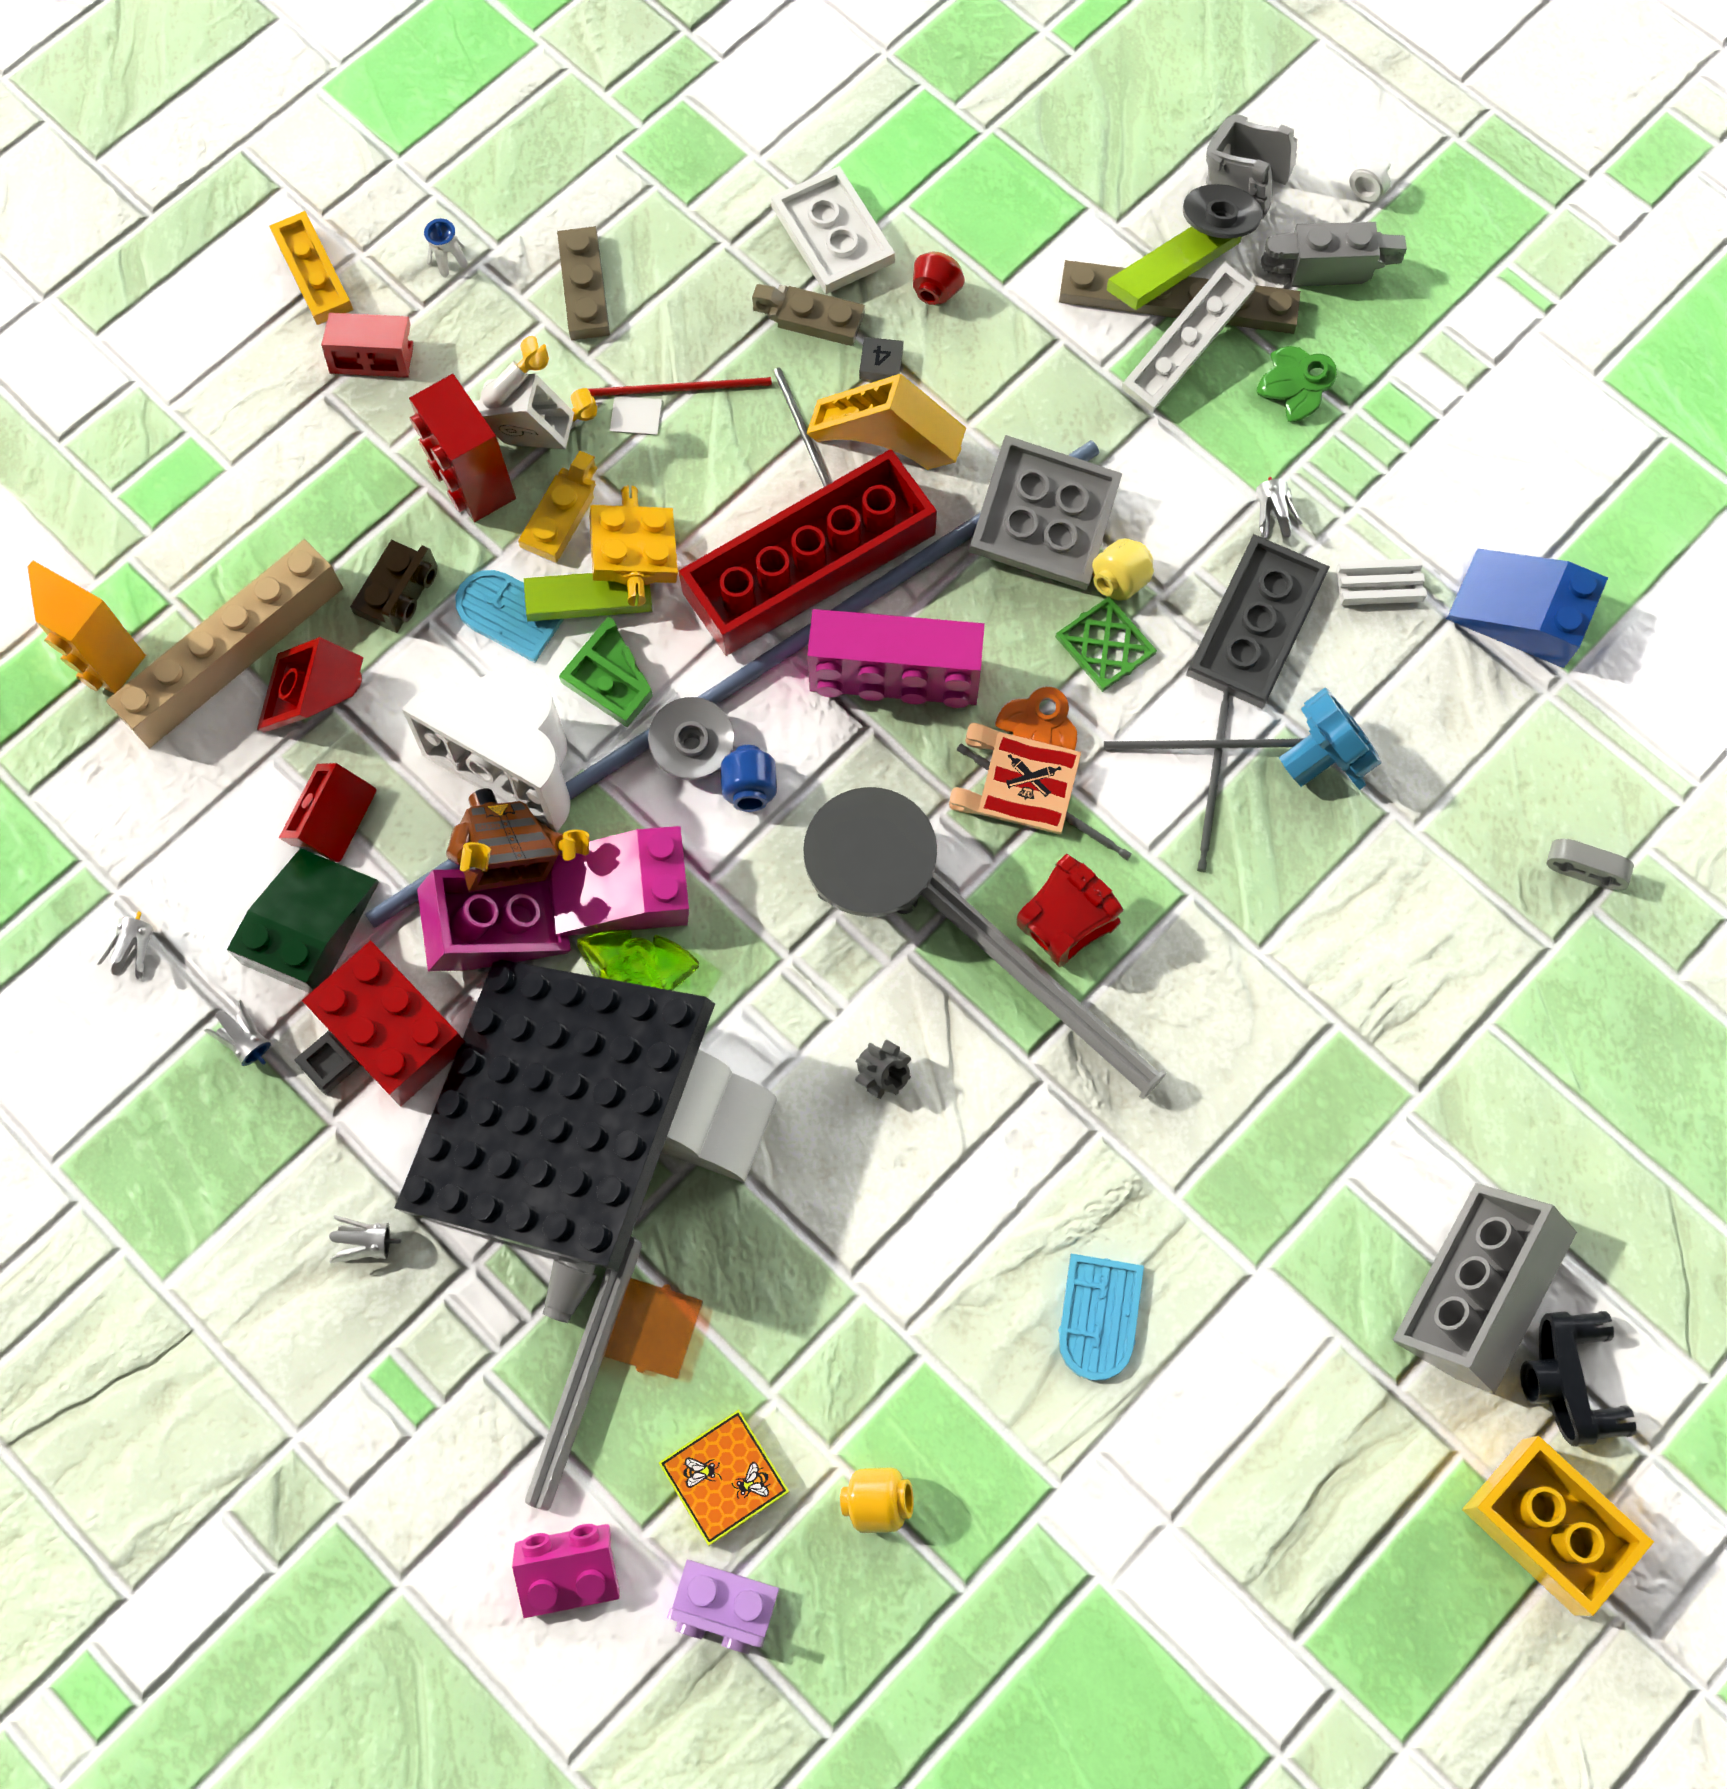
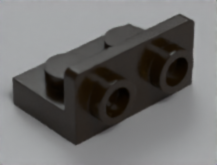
(395, 585)

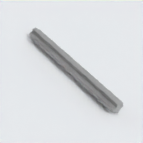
(581, 1380)

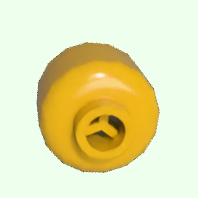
(877, 1500)

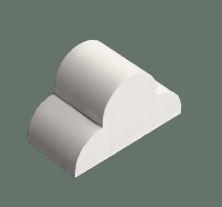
(498, 738)
(719, 1119)

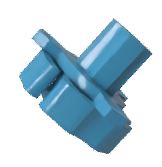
(1332, 740)

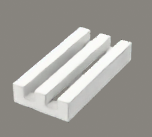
(1377, 576)

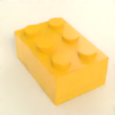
(1558, 1526)

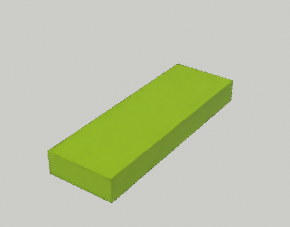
(578, 597)

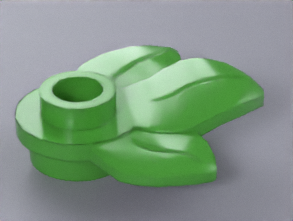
(1293, 383)

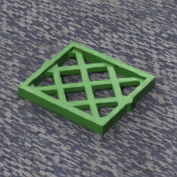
(1127, 626)

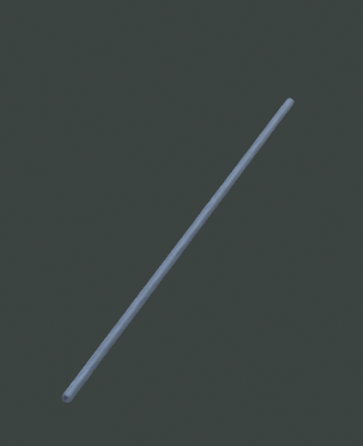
(737, 680)

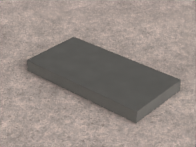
(1257, 621)

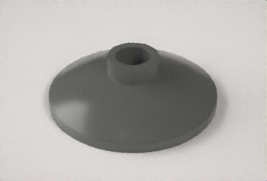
(1222, 211)

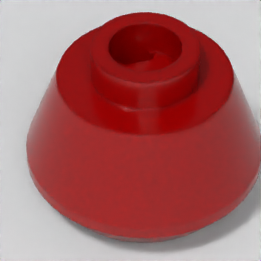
(937, 277)

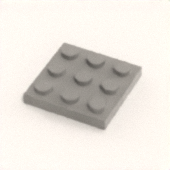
(1045, 512)

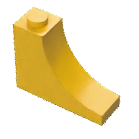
(891, 416)

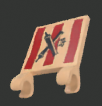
(1024, 782)

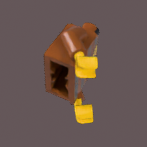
(508, 844)

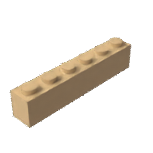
(225, 643)

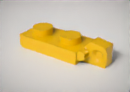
(561, 509)

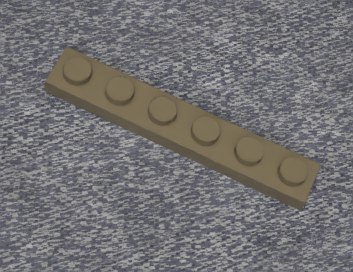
(1265, 309)

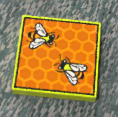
(723, 1477)

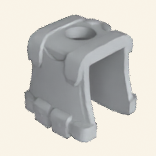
(1251, 156)

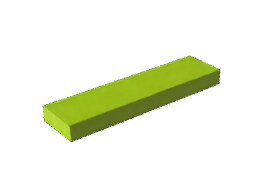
(1167, 266)

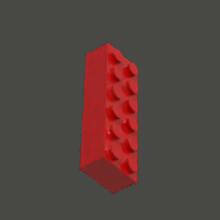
(808, 552)

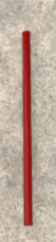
(681, 386)

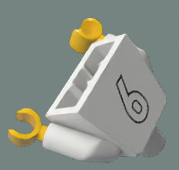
(525, 409)

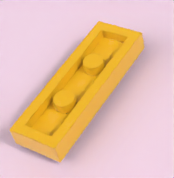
(310, 267)

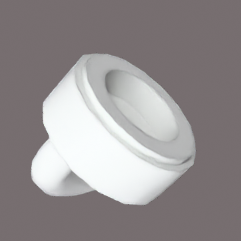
(1370, 180)

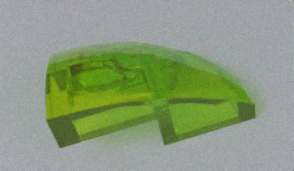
(637, 960)

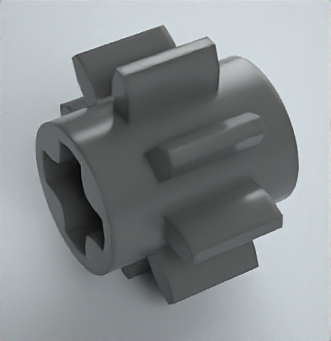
(883, 1069)

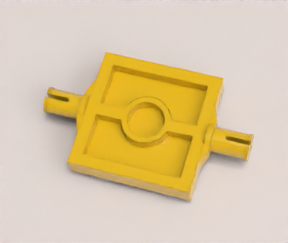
(633, 545)

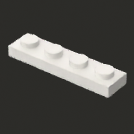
(1188, 337)

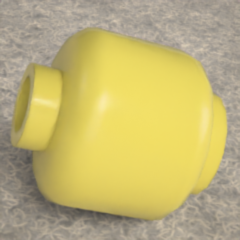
(1123, 568)

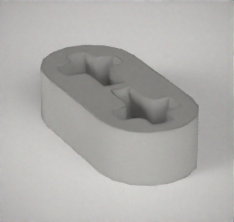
(1590, 864)

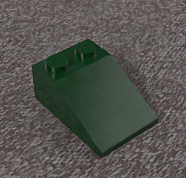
(303, 920)

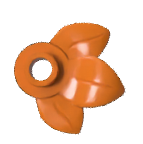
(1027, 720)

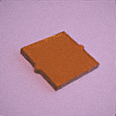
(653, 1328)

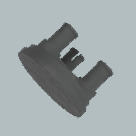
(870, 852)

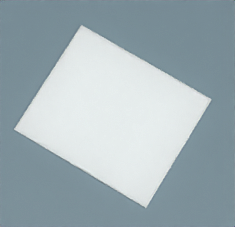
(635, 415)

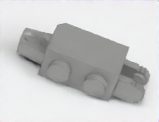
(1332, 253)

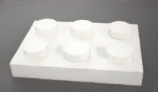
(832, 230)

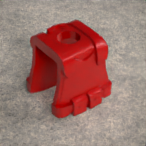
(1070, 911)

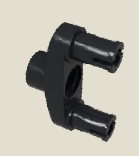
(1561, 1383)

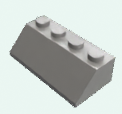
(1486, 1285)

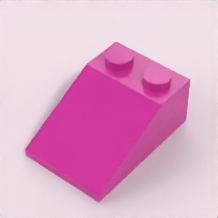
(622, 884)
(486, 925)

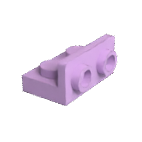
(723, 1605)

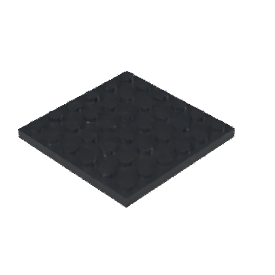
(556, 1111)

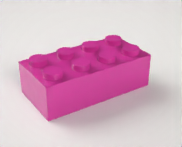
(895, 657)

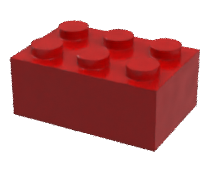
(461, 448)
(385, 1023)

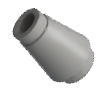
(567, 1287)

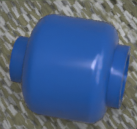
(748, 778)

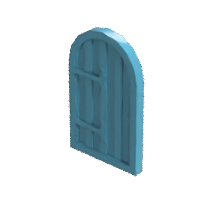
(496, 608)
(1099, 1316)

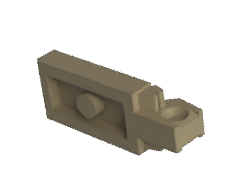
(810, 312)

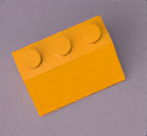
(83, 630)

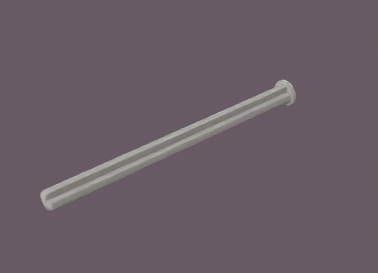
(1043, 986)

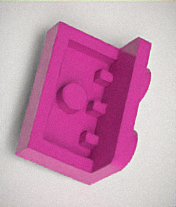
(565, 1570)

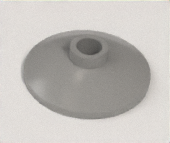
(687, 719)

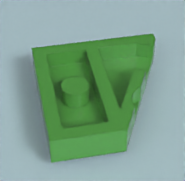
(608, 675)

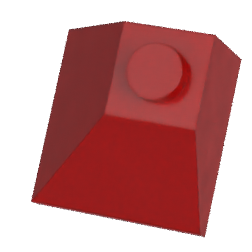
(308, 682)

